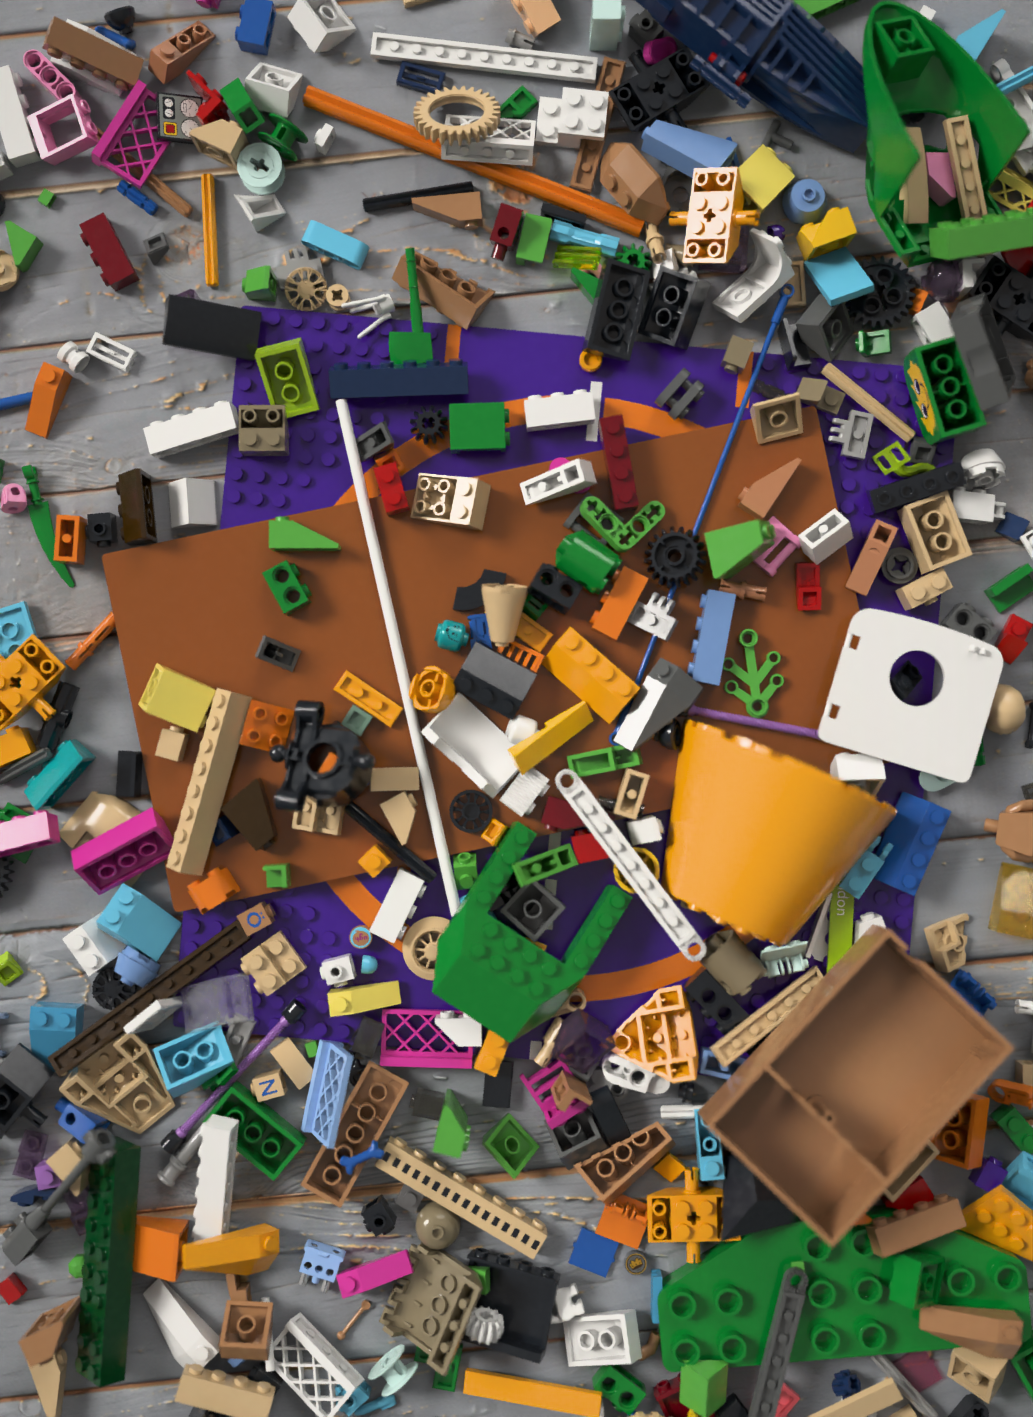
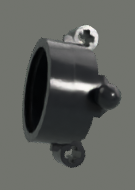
(328, 789)

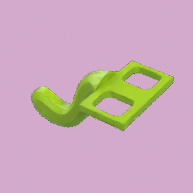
(897, 466)

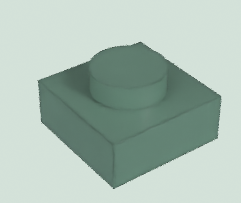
(357, 720)

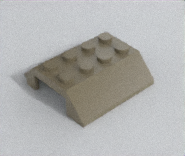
(433, 1304)

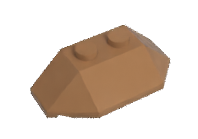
(633, 183)

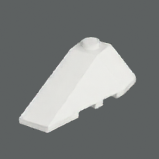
(184, 1330)

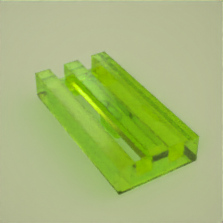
(578, 257)

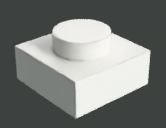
(324, 138)

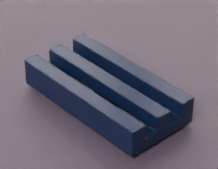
(422, 70)

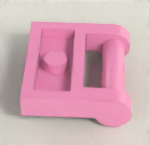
(781, 532)

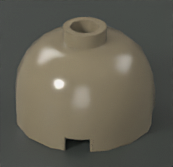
(437, 1226)

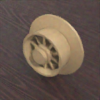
(421, 945)

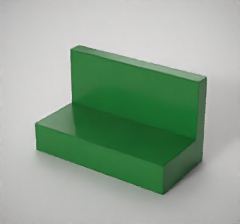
(1010, 588)

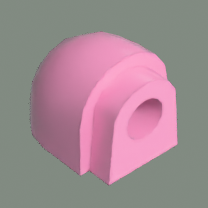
(13, 499)

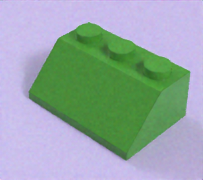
(452, 1130)

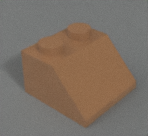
(246, 1330)

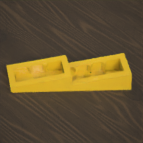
(557, 732)

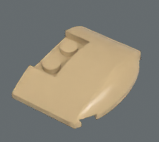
(95, 817)

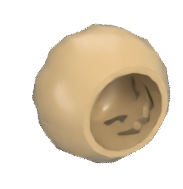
(1006, 711)

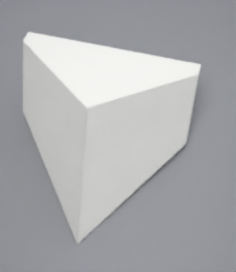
(260, 209)

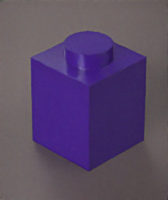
(989, 1175)

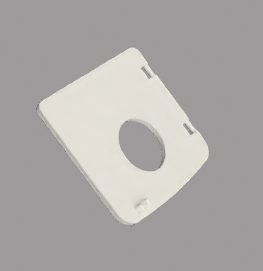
(930, 737)

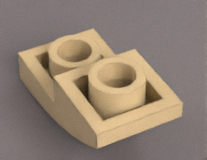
(394, 779)
(292, 1062)

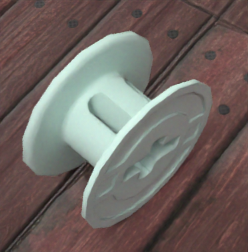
(262, 156)
(393, 1370)

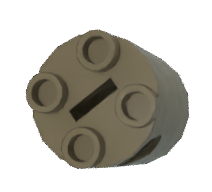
(731, 962)

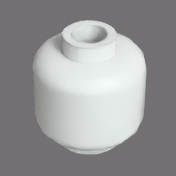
(520, 729)

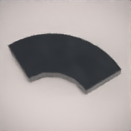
(471, 596)

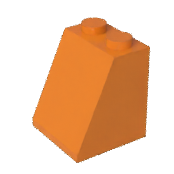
(160, 1246)

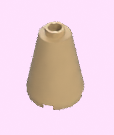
(503, 610)

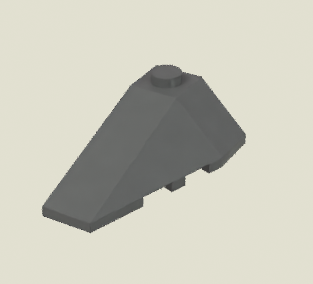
(661, 698)

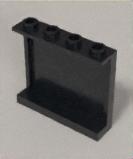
(525, 1300)

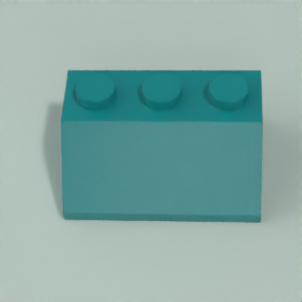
(58, 774)

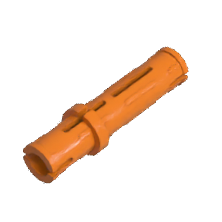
(91, 642)

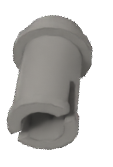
(519, 39)

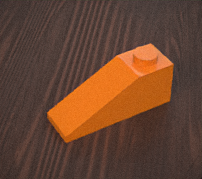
(47, 399)

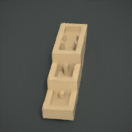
(916, 187)

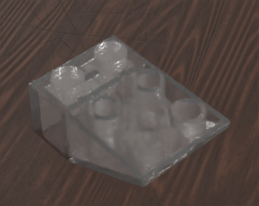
(217, 1003)

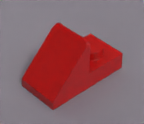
(1012, 638)

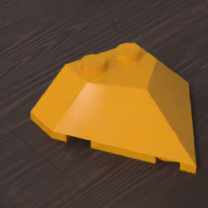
(661, 1036)

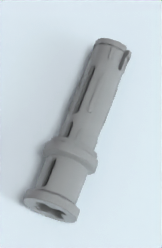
(179, 1161)

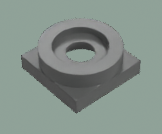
(672, 180)

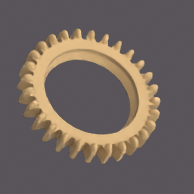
(485, 125)

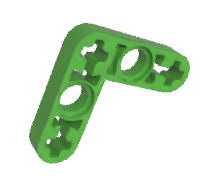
(620, 530)

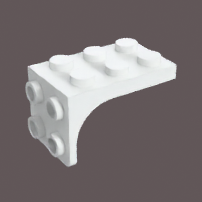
(766, 275)

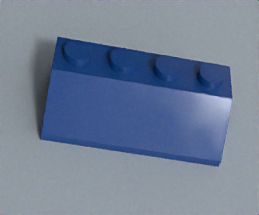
(914, 837)

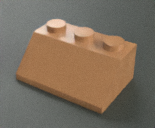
(49, 1332)

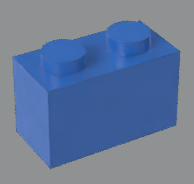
(256, 26)

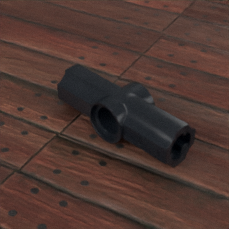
(53, 728)

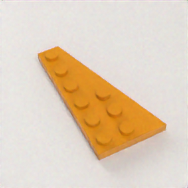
(1002, 1221)

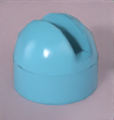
(369, 964)

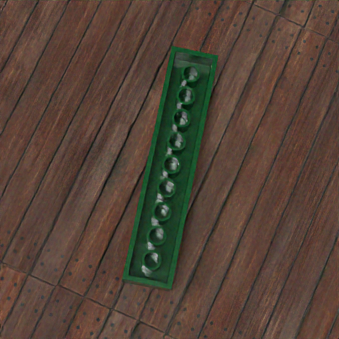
(108, 1266)

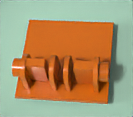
(266, 725)
(624, 1221)

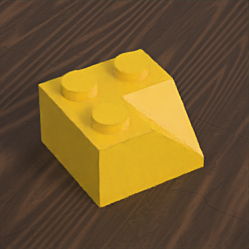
(829, 235)

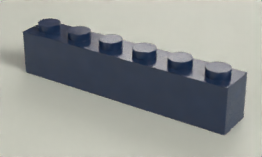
(399, 379)

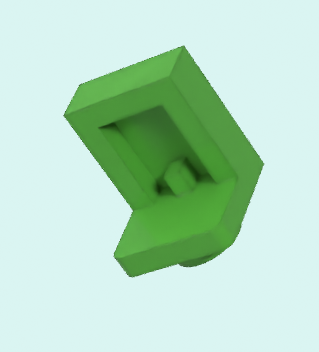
(465, 870)

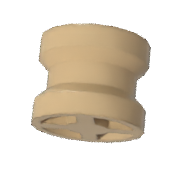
(339, 299)

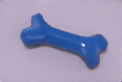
(119, 39)
(351, 1162)

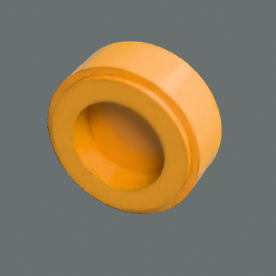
(590, 362)

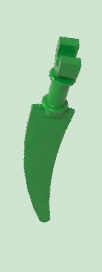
(42, 522)

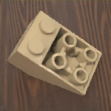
(451, 500)

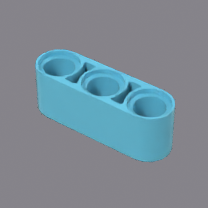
(335, 244)

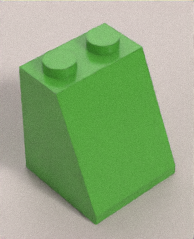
(738, 546)

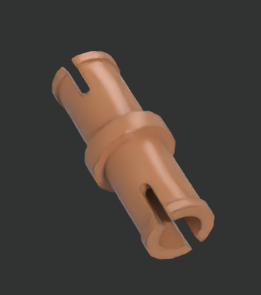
(743, 589)

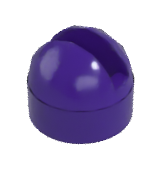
(776, 230)

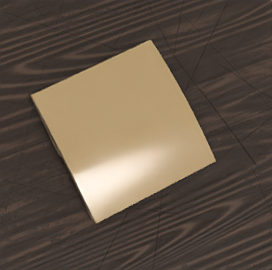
(319, 819)

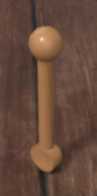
(365, 1306)

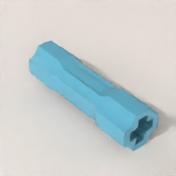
(568, 234)

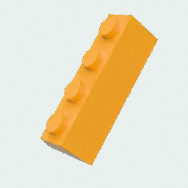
(590, 675)

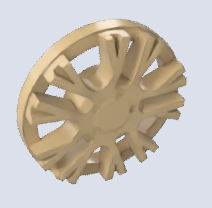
(305, 288)

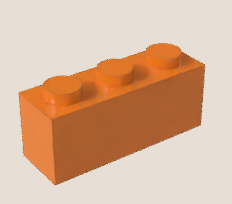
(618, 603)

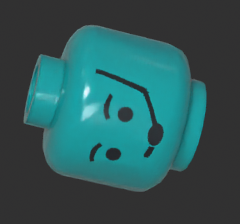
(451, 635)

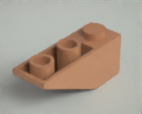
(179, 51)
(871, 557)

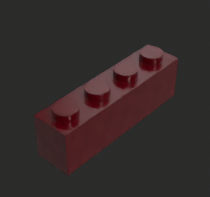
(618, 463)

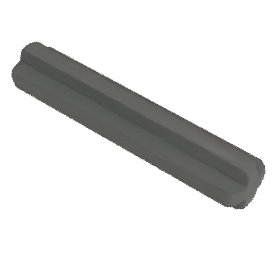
(25, 765)

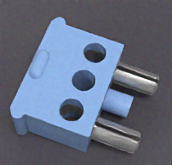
(320, 1262)

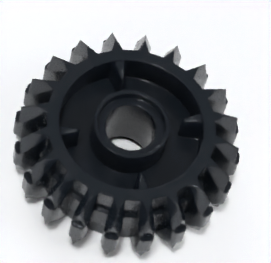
(665, 547)

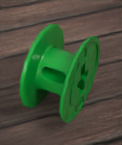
(283, 136)

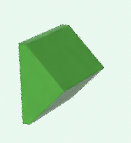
(510, 1145)
(704, 1386)

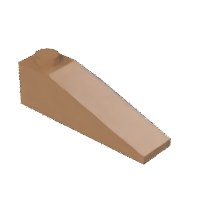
(981, 1330)

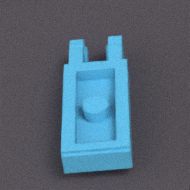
(864, 870)

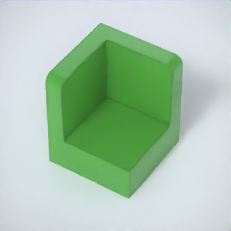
(278, 875)

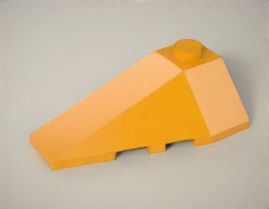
(235, 1252)

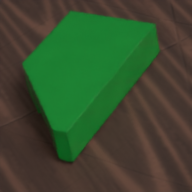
(518, 104)

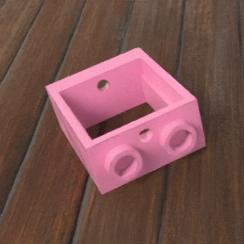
(42, 119)

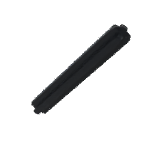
(405, 198)
(390, 842)

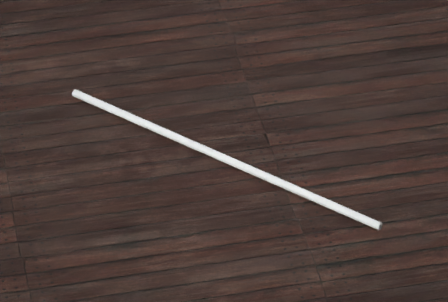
(398, 655)

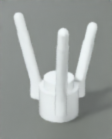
(382, 305)

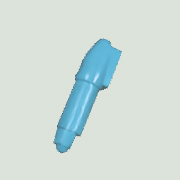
(380, 1403)

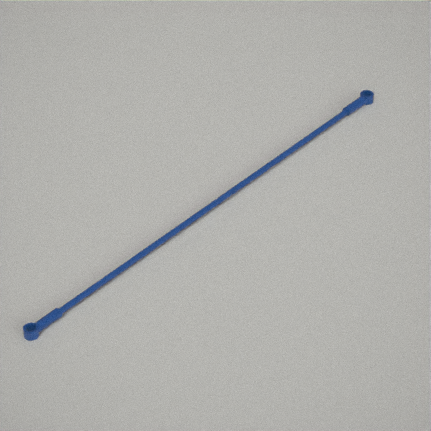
(777, 316)

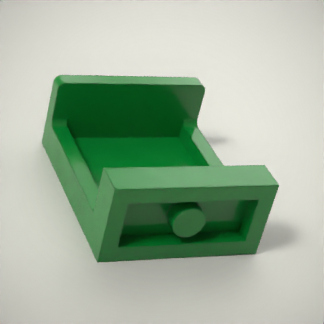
(478, 427)

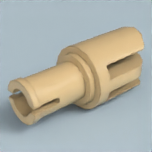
(549, 1038)

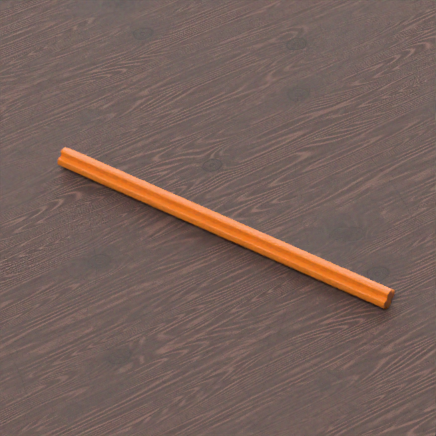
(502, 173)

